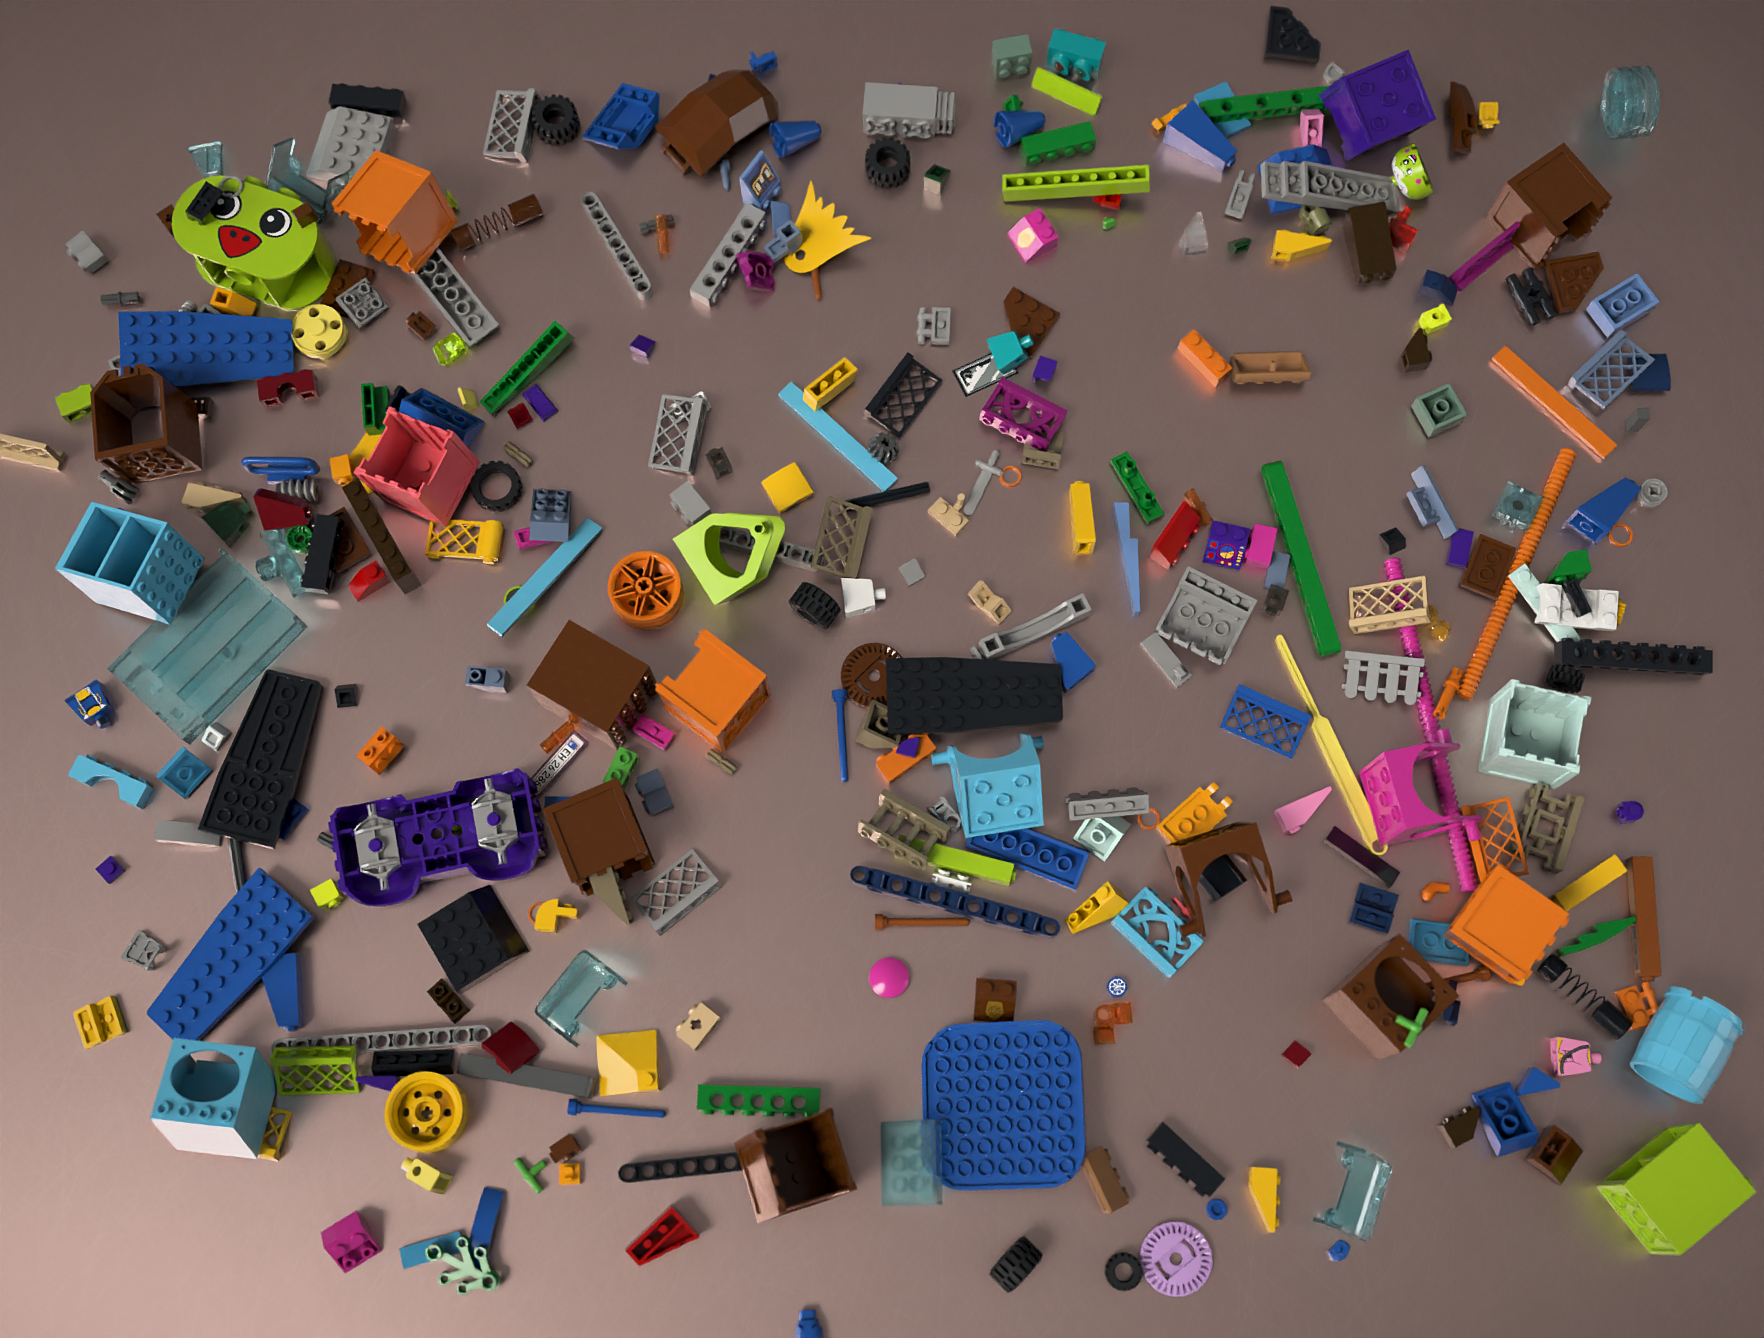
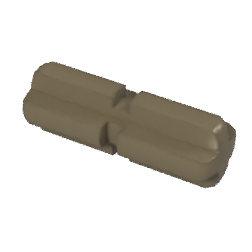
(521, 456)
(718, 759)

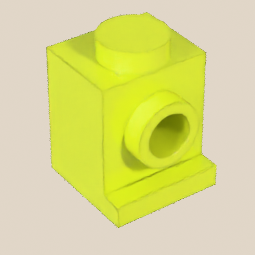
(1441, 319)

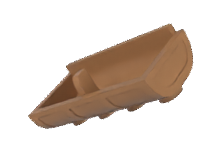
(1269, 367)

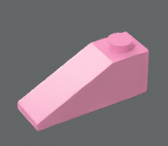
(1296, 814)

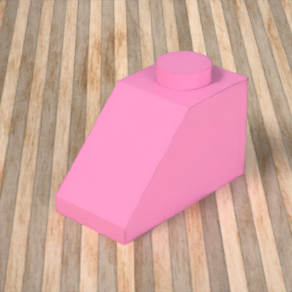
(1311, 127)

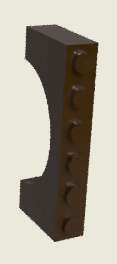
(380, 536)

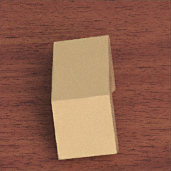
(989, 603)

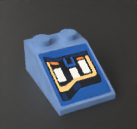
(760, 183)

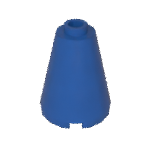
(1017, 124)
(793, 135)

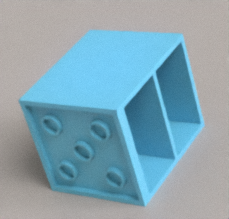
(130, 562)

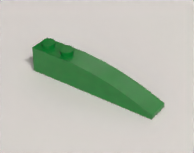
(528, 367)

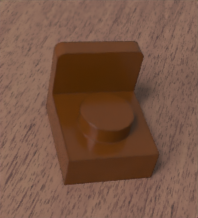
(420, 324)

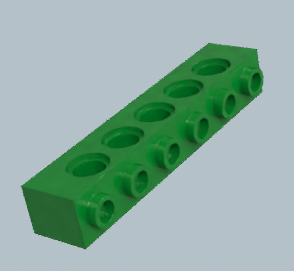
(707, 1093)

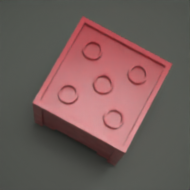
(419, 467)

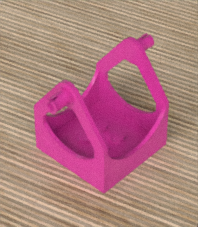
(1393, 799)

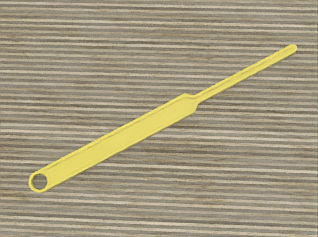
(1334, 755)

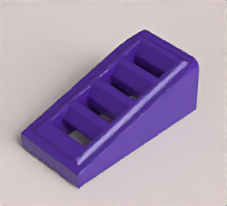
(381, 1082)

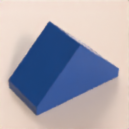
(1535, 1081)

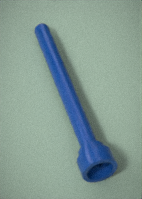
(839, 697)
(576, 1107)

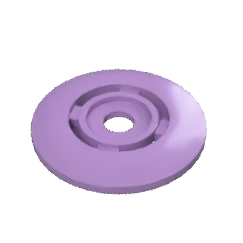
(1186, 1276)

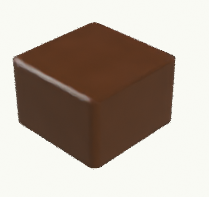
(304, 215)

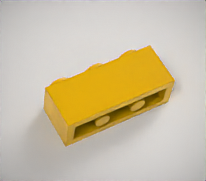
(830, 384)

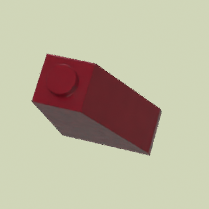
(281, 510)

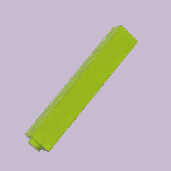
(966, 862)

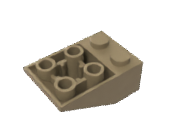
(607, 890)

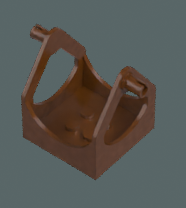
(1196, 852)

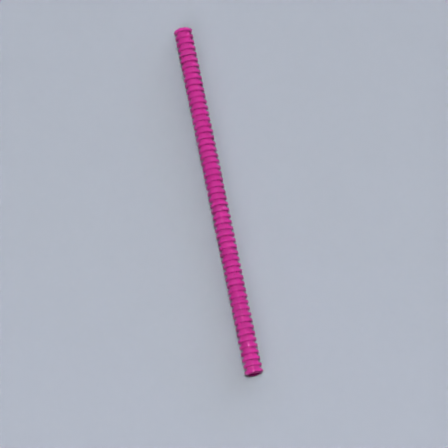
(1431, 727)

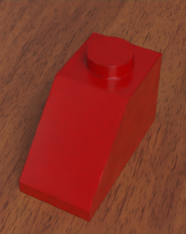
(368, 581)

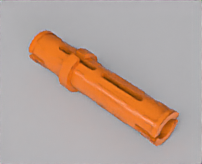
(1450, 687)

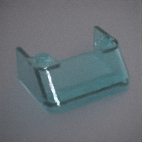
(286, 172)
(574, 992)
(1360, 1194)

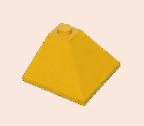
(628, 1063)

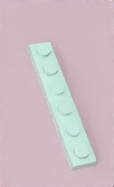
(1527, 586)

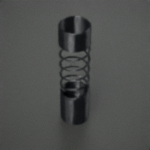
(1606, 1014)

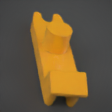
(1161, 124)

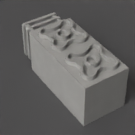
(907, 110)

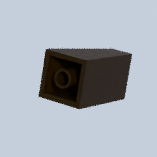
(1369, 242)

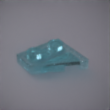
(208, 158)

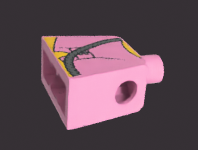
(1572, 1056)

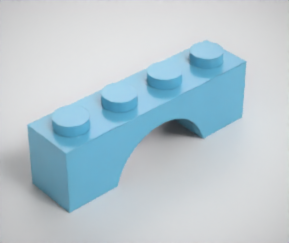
(130, 790)

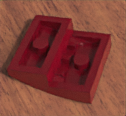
(510, 1047)

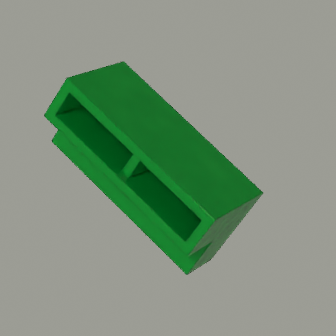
(373, 407)

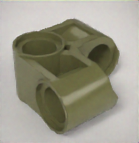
(1315, 221)

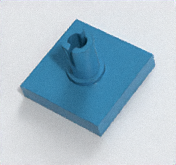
(183, 772)

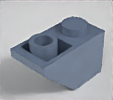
(488, 679)

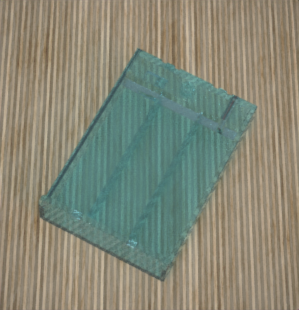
(179, 664)

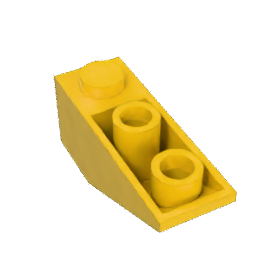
(1294, 245)
(1097, 908)
(1263, 1188)

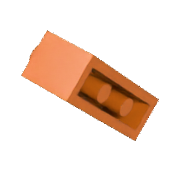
(1204, 358)
(894, 766)

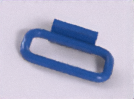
(282, 468)

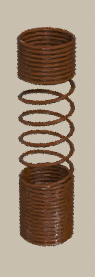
(521, 212)

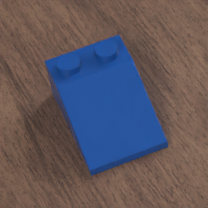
(1505, 1119)

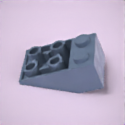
(550, 515)

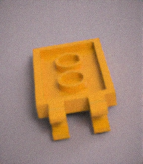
(1194, 815)

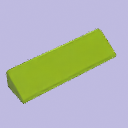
(1066, 91)

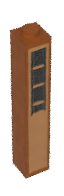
(1645, 928)

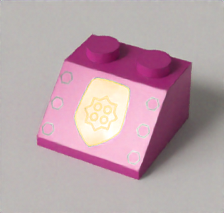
(1033, 235)

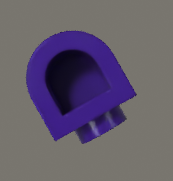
(1629, 811)

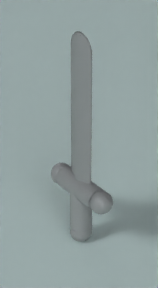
(982, 481)

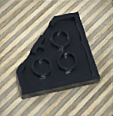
(1289, 37)

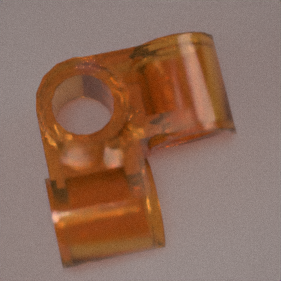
(1104, 1029)

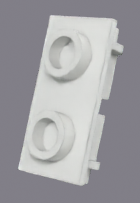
(944, 878)

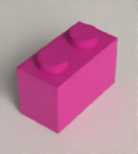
(1260, 546)

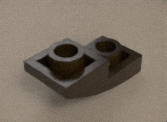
(448, 1000)

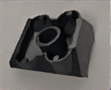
(1221, 877)

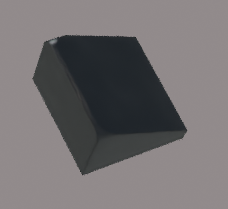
(1393, 540)
(346, 695)

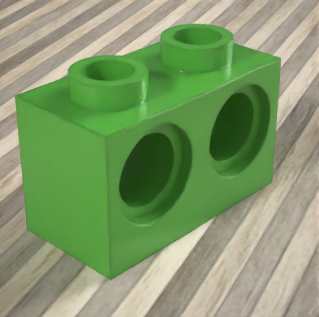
(622, 766)

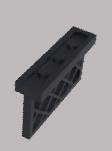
(892, 383)

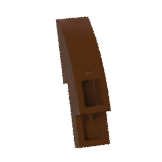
(1464, 115)

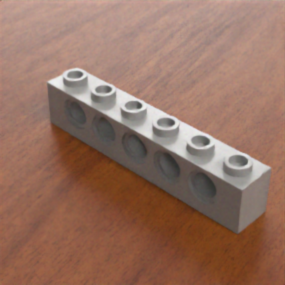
(748, 216)

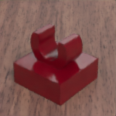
(519, 415)

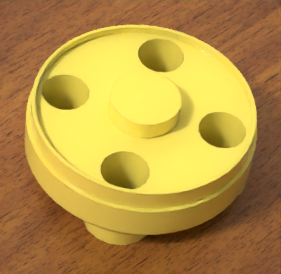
(318, 331)

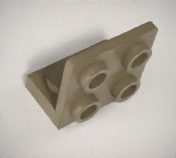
(1047, 459)

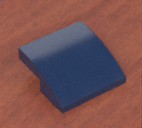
(1655, 377)
(1373, 907)

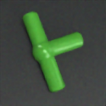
(1415, 1027)
(528, 1174)

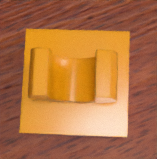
(569, 1173)

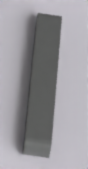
(527, 1076)

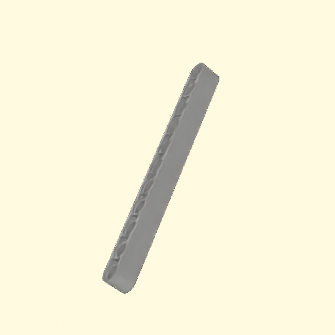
(393, 1039)

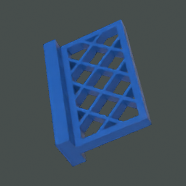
(1273, 706)

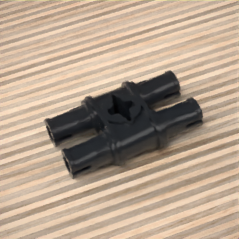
(1525, 296)

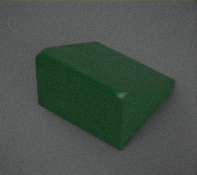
(1239, 245)

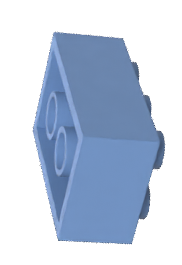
(1622, 305)

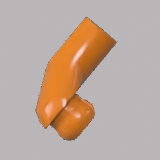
(1432, 888)

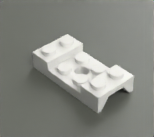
(1557, 611)

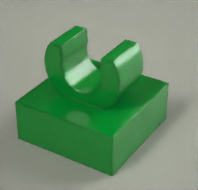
(1012, 103)

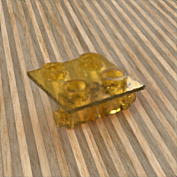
(1444, 627)

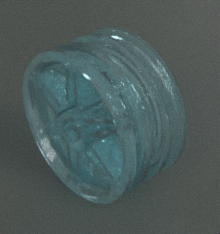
(1629, 102)

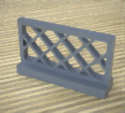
(1596, 363)

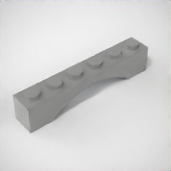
(1046, 624)

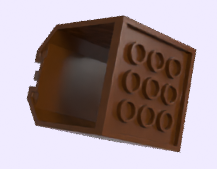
(115, 404)

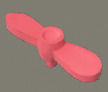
(1184, 911)

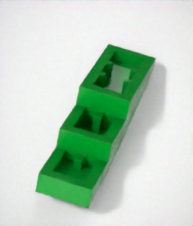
(1600, 933)

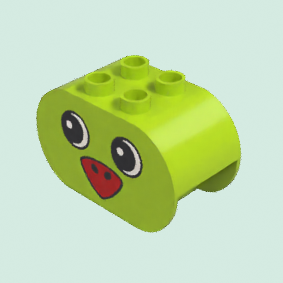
(257, 244)

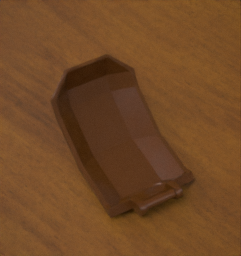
(716, 119)

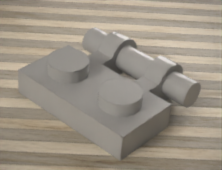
(940, 325)

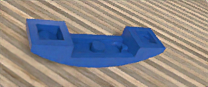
(485, 1222)

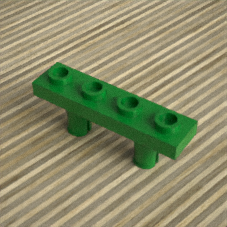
(1137, 487)

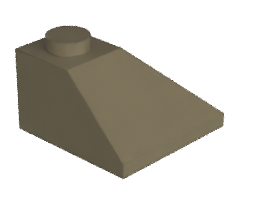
(874, 728)

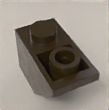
(1416, 353)
(1460, 1128)

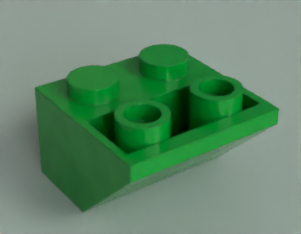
(1572, 566)

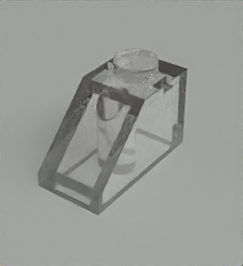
(1194, 237)

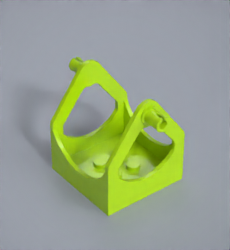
(703, 553)

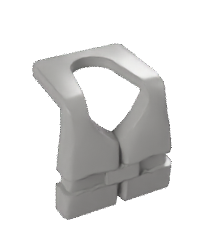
(139, 950)

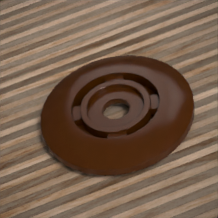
(859, 665)

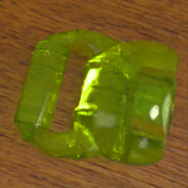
(453, 347)

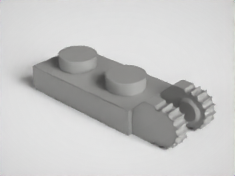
(1239, 196)

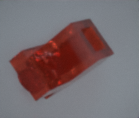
(1400, 232)

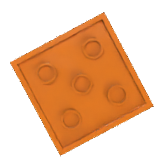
(396, 211)
(715, 692)
(1506, 925)

